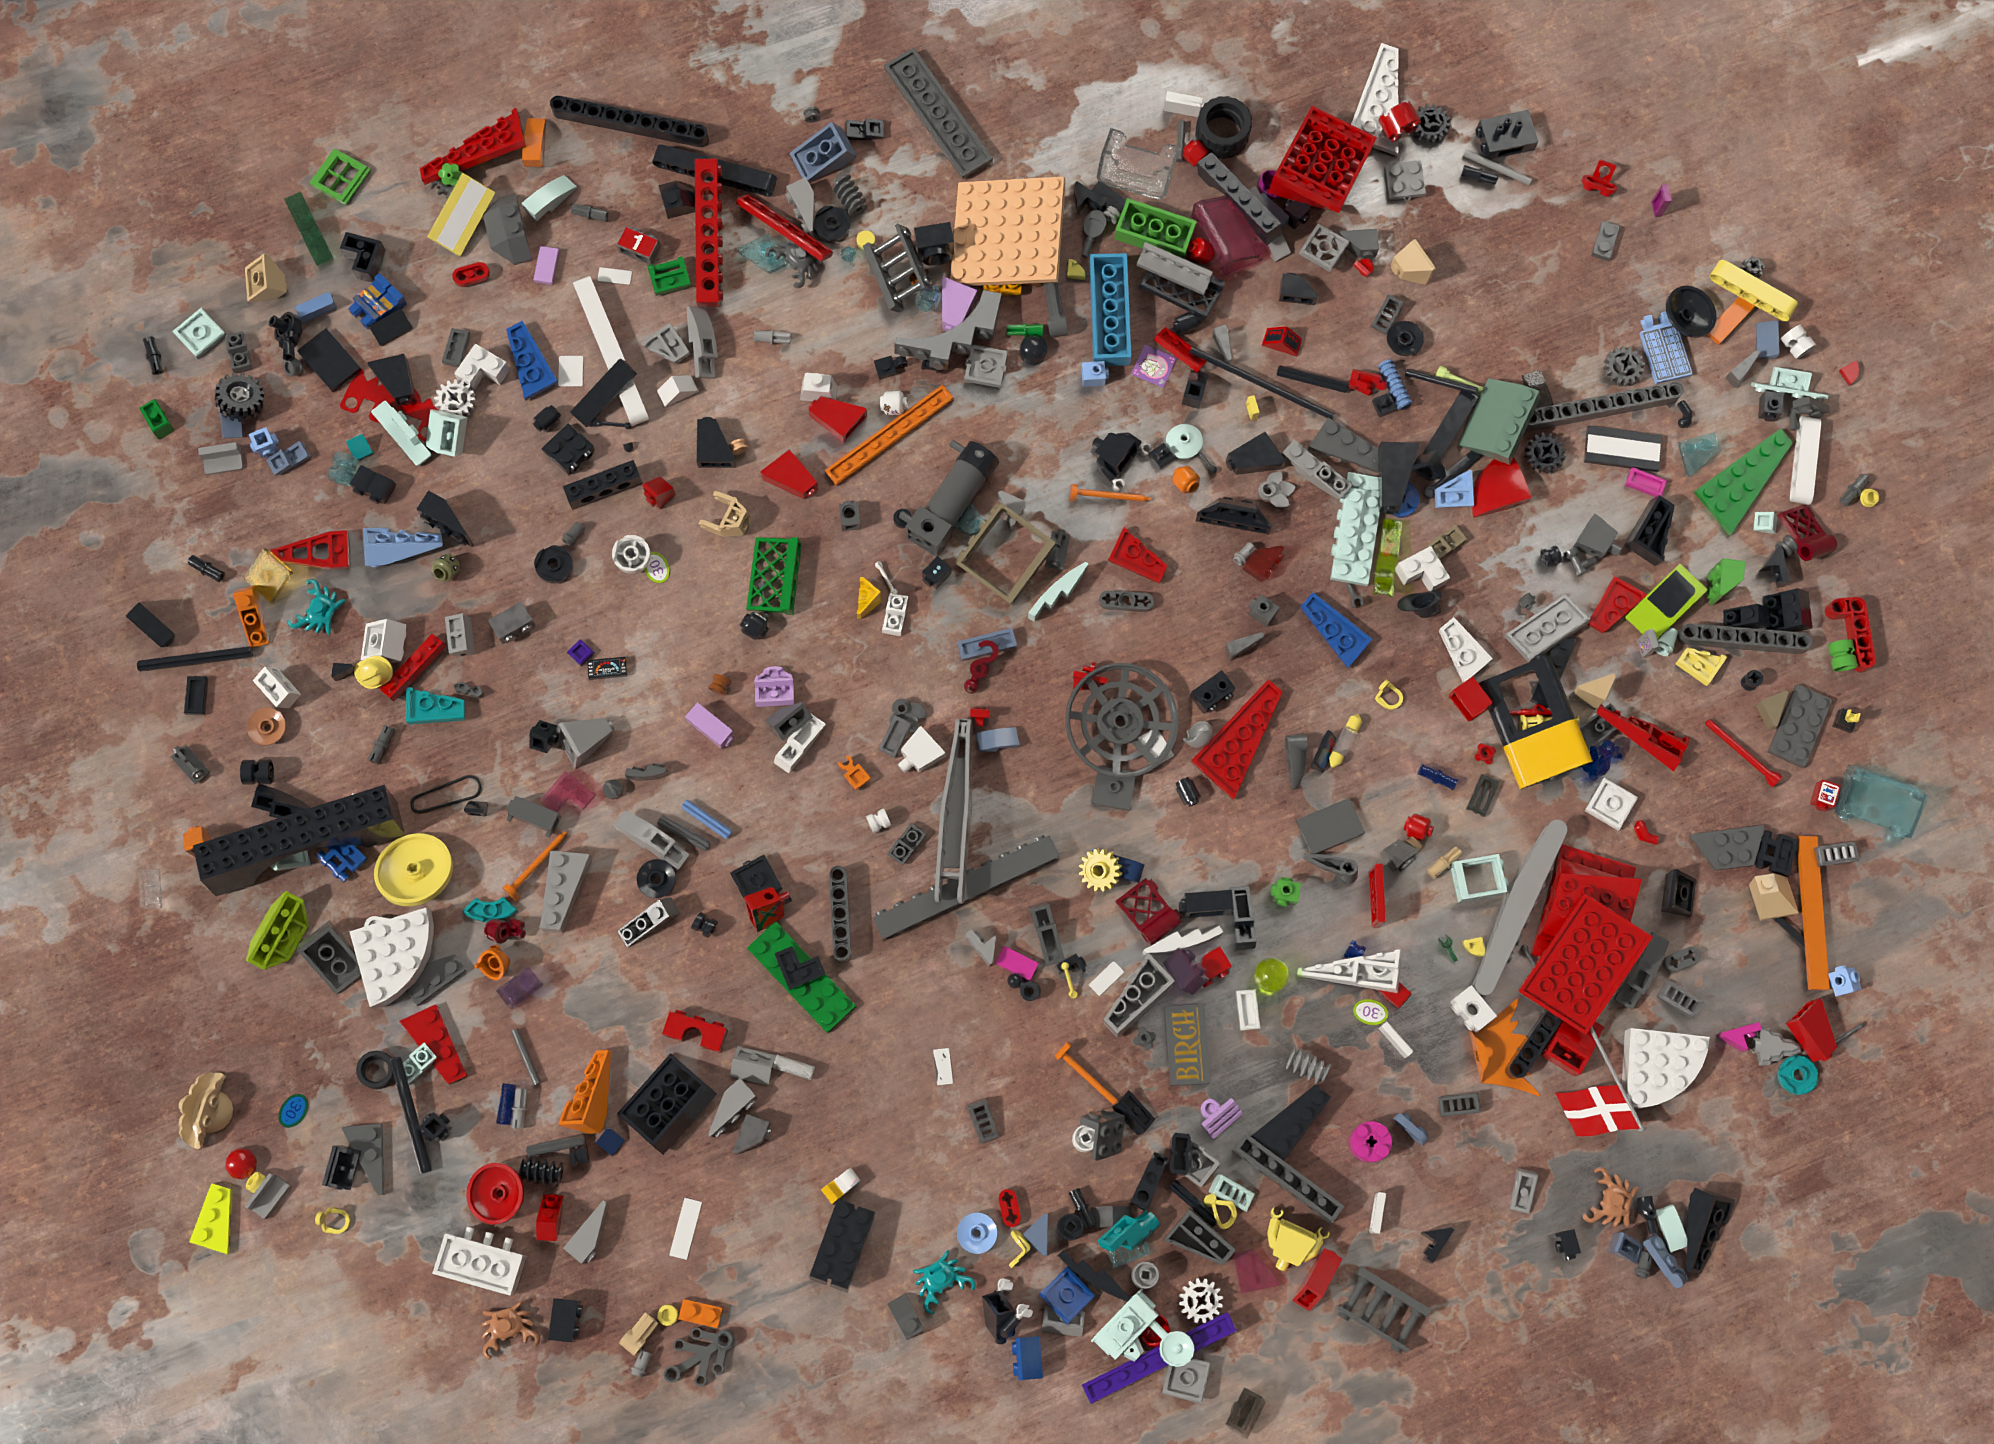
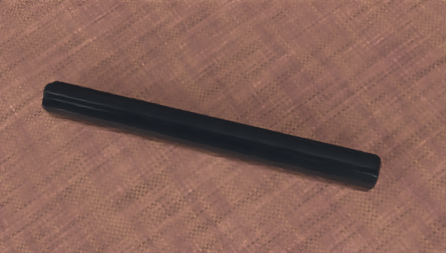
(194, 659)
(410, 1114)

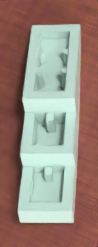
(1062, 587)

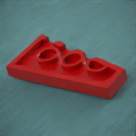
(429, 1028)

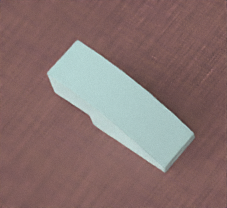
(548, 197)

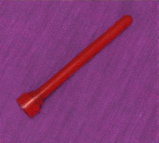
(1771, 777)

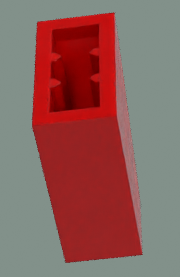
(837, 416)
(790, 476)
(1813, 1030)
(1317, 1279)

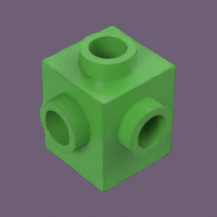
(1290, 887)

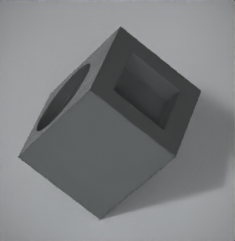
(850, 523)

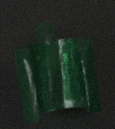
(1447, 945)

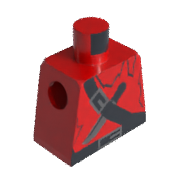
(766, 907)

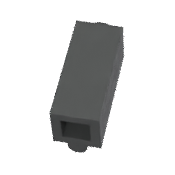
(533, 815)

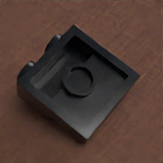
(568, 449)

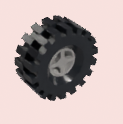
(235, 388)

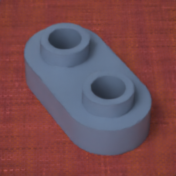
(1417, 1133)

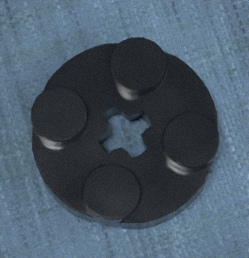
(835, 233)
(559, 573)

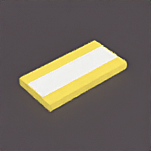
(461, 214)

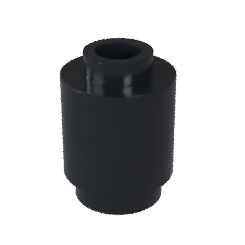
(1186, 322)
(546, 418)
(1187, 791)

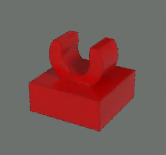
(979, 713)

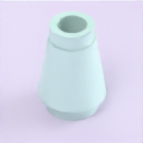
(1667, 642)

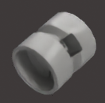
(1145, 1275)

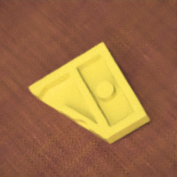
(1700, 664)

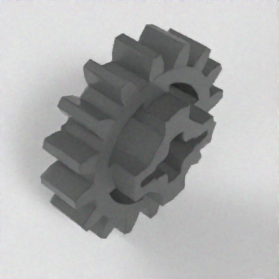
(1632, 366)

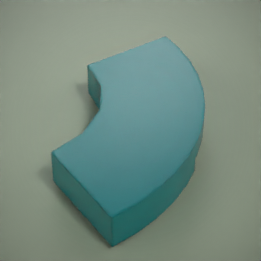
(485, 911)

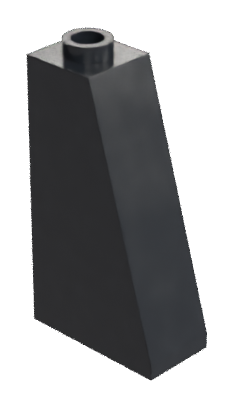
(1394, 470)

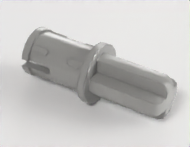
(772, 337)
(519, 1108)

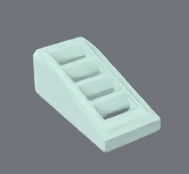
(1214, 1189)

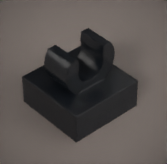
(1384, 404)
(1161, 456)

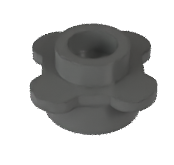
(1146, 1044)

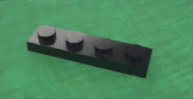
(1560, 656)

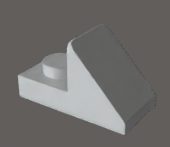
(985, 950)

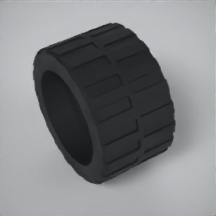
(1227, 108)

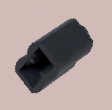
(372, 484)
(1179, 1160)

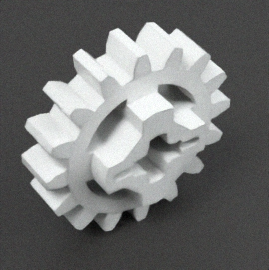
(459, 392)
(1193, 1294)

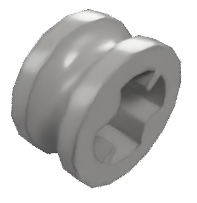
(1112, 215)

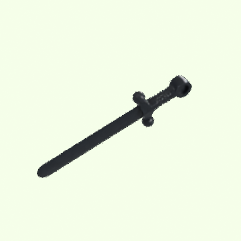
(1453, 472)

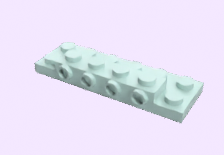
(1356, 531)

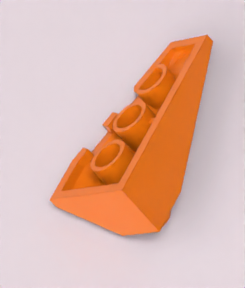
(590, 1103)

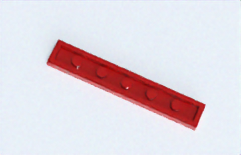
(784, 227)

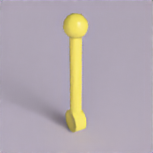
(1073, 994)

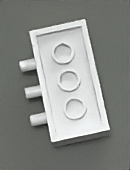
(480, 1263)

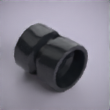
(257, 772)
(1070, 1227)

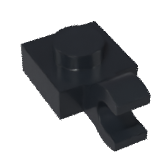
(887, 366)

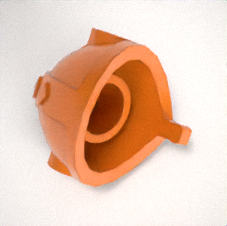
(493, 962)

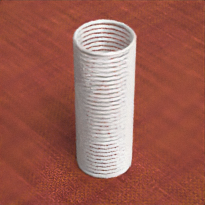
(786, 1064)

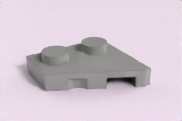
(667, 344)

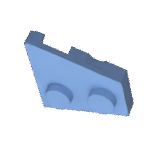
(1456, 492)

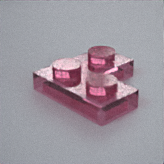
(567, 788)

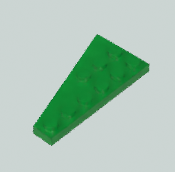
(1737, 486)

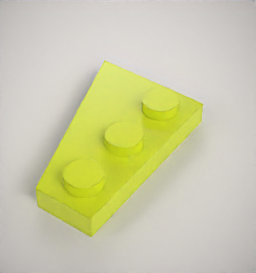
(214, 1220)

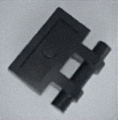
(1782, 855)

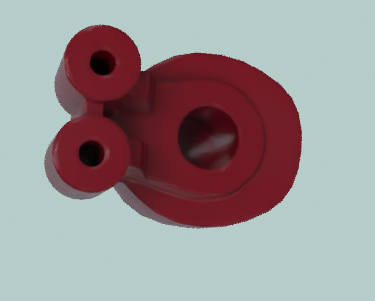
(500, 930)

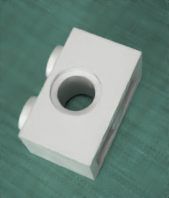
(1483, 1015)

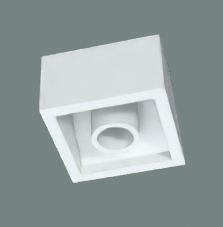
(384, 639)

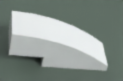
(798, 744)

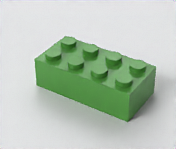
(1154, 226)

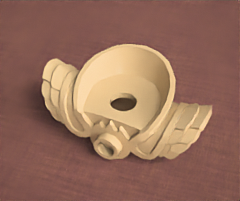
(204, 1109)

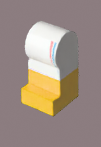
(840, 1185)

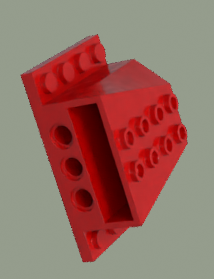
(1322, 161)
(1582, 872)

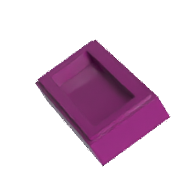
(1661, 200)

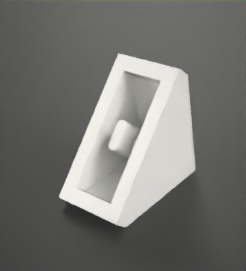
(677, 389)

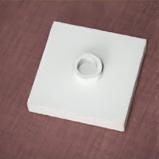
(1611, 804)

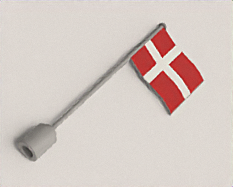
(1600, 1107)

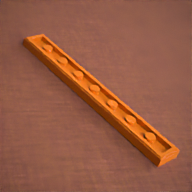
(889, 435)
(1812, 914)

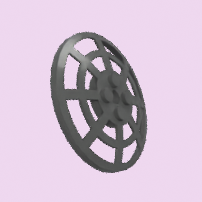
(1133, 720)

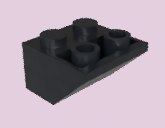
(1789, 610)

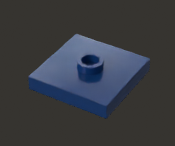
(1067, 1295)

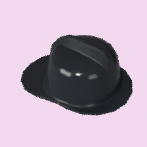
(1422, 604)

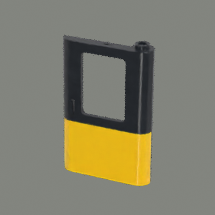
(1548, 746)

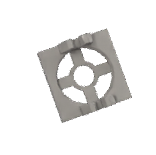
(1321, 230)

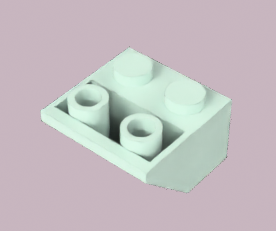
(446, 433)

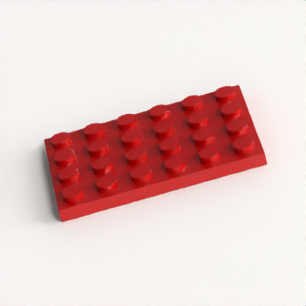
(1585, 963)

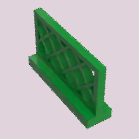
(790, 573)

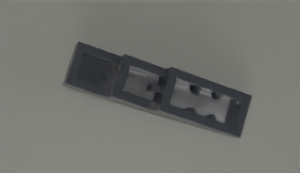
(1100, 1280)

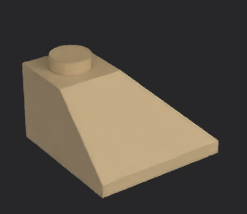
(1413, 264)
(264, 280)
(1772, 896)

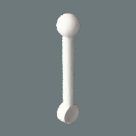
(879, 565)

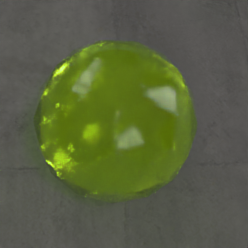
(1271, 974)

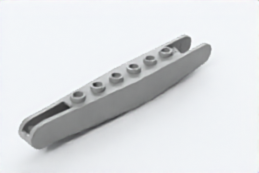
(956, 813)
(1517, 906)

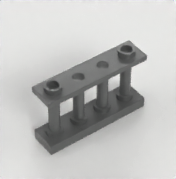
(881, 268)
(1382, 1289)

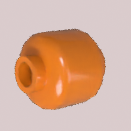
(1186, 479)

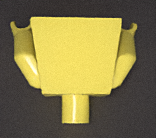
(1292, 1242)

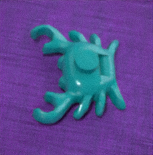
(320, 609)
(940, 1276)

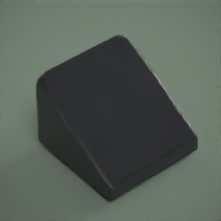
(341, 670)
(476, 808)

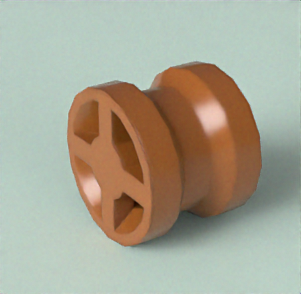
(719, 684)

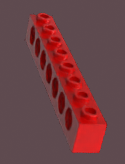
(703, 169)

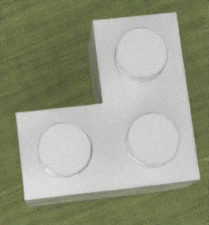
(480, 364)
(1423, 565)

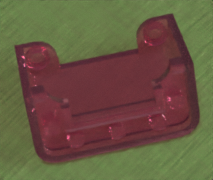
(1229, 233)

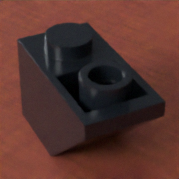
(1195, 389)
(1749, 616)

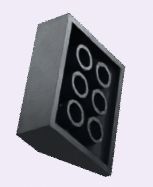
(666, 1104)

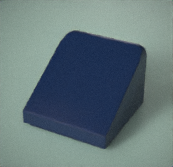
(610, 1141)

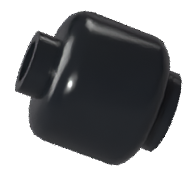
(754, 625)

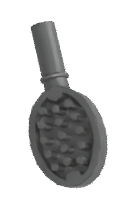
(1093, 229)

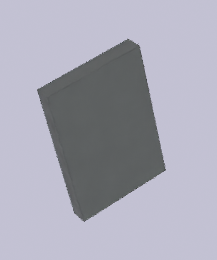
(1330, 826)

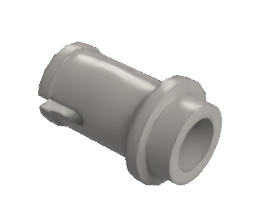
(1241, 557)
(641, 1364)

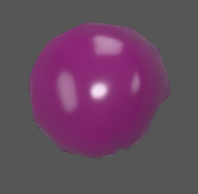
(1265, 182)

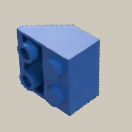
(1028, 1358)

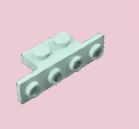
(1790, 381)
(402, 433)

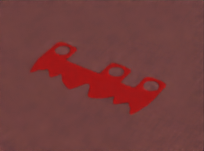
(361, 389)

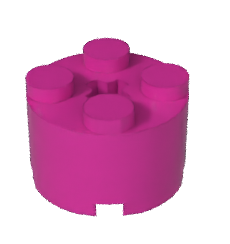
(1378, 1134)

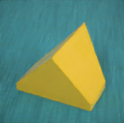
(868, 598)

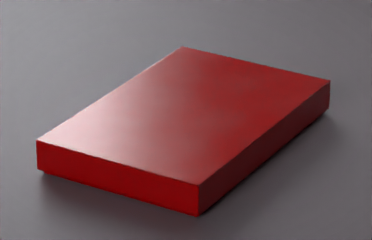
(1377, 898)

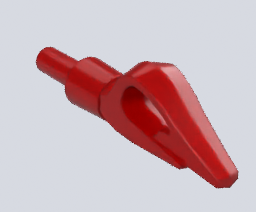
(1532, 712)

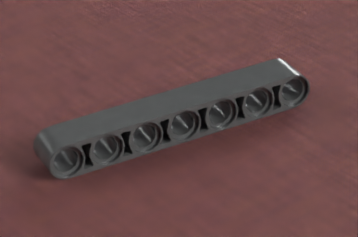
(1753, 636)

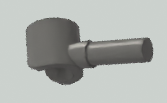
(1353, 596)

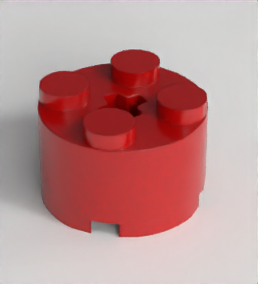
(1399, 121)

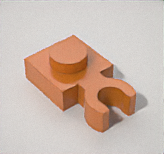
(855, 775)

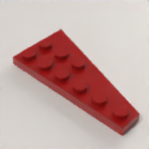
(480, 147)
(1233, 747)

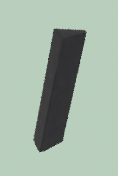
(603, 392)

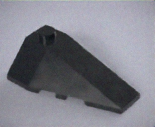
(1705, 1217)

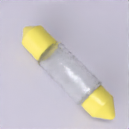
(1345, 740)

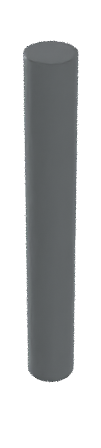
(525, 1056)

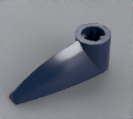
(1130, 869)

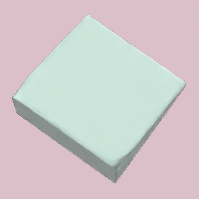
(1765, 522)

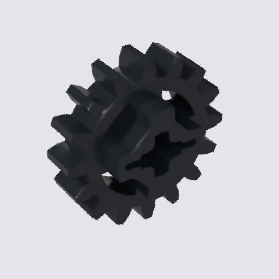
(1433, 123)
(1539, 446)

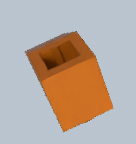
(251, 615)

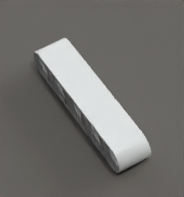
(1805, 460)

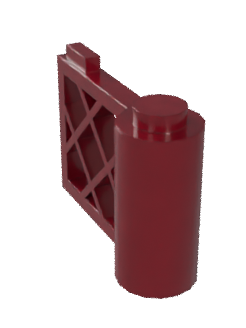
(1812, 544)
(1160, 923)

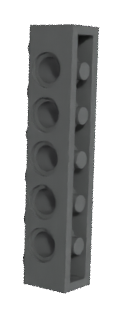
(1288, 1178)

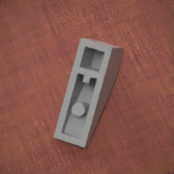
(587, 1238)

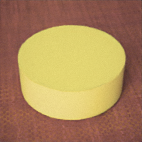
(865, 237)
(254, 1181)
(667, 1315)

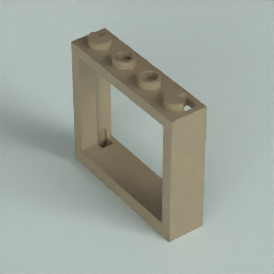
(985, 528)

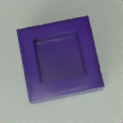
(580, 652)

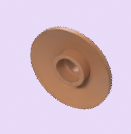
(259, 720)

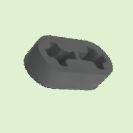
(1680, 955)

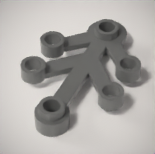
(702, 1354)

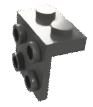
(1108, 1132)

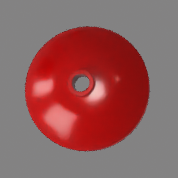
(484, 1195)

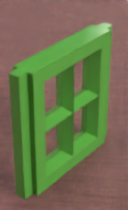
(326, 168)

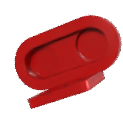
(1603, 184)

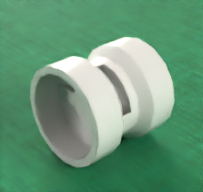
(875, 822)

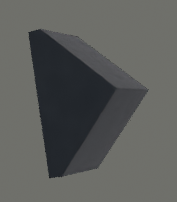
(1429, 466)

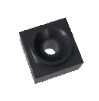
(934, 243)

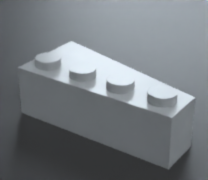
(562, 888)
(1142, 992)

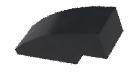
(276, 802)
(1243, 918)

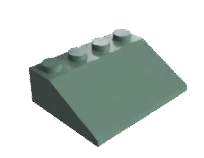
(1500, 419)

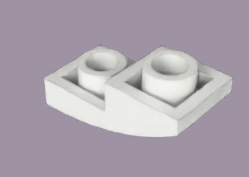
(895, 614)

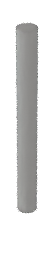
(1497, 167)

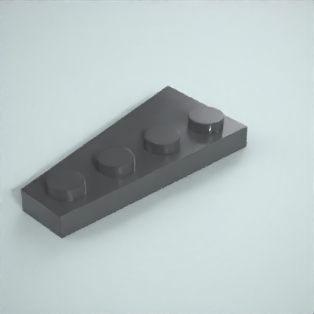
(1343, 444)

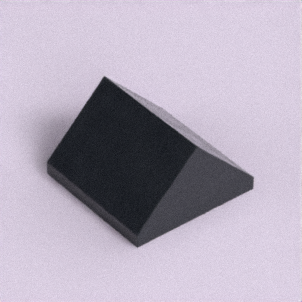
(1678, 893)

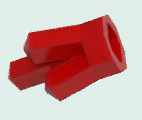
(1365, 381)

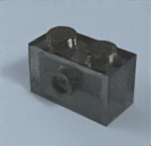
(1245, 1412)

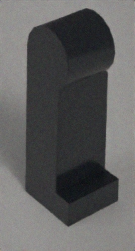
(1149, 1182)

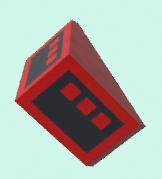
(1282, 340)

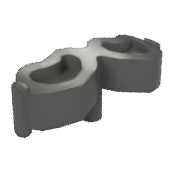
(463, 688)

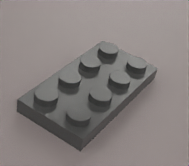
(1799, 726)

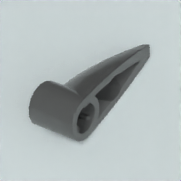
(1296, 751)
(1334, 865)

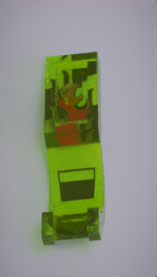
(1387, 557)

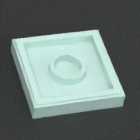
(199, 333)

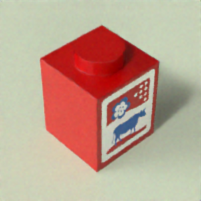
(1825, 795)

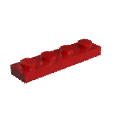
(413, 667)

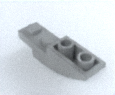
(703, 340)
(1316, 472)
(651, 838)

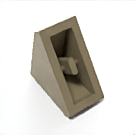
(1772, 708)

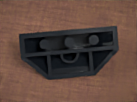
(1234, 515)

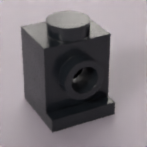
(1566, 1244)

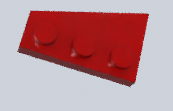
(1135, 557)
(1614, 604)

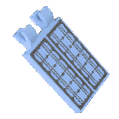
(1664, 350)

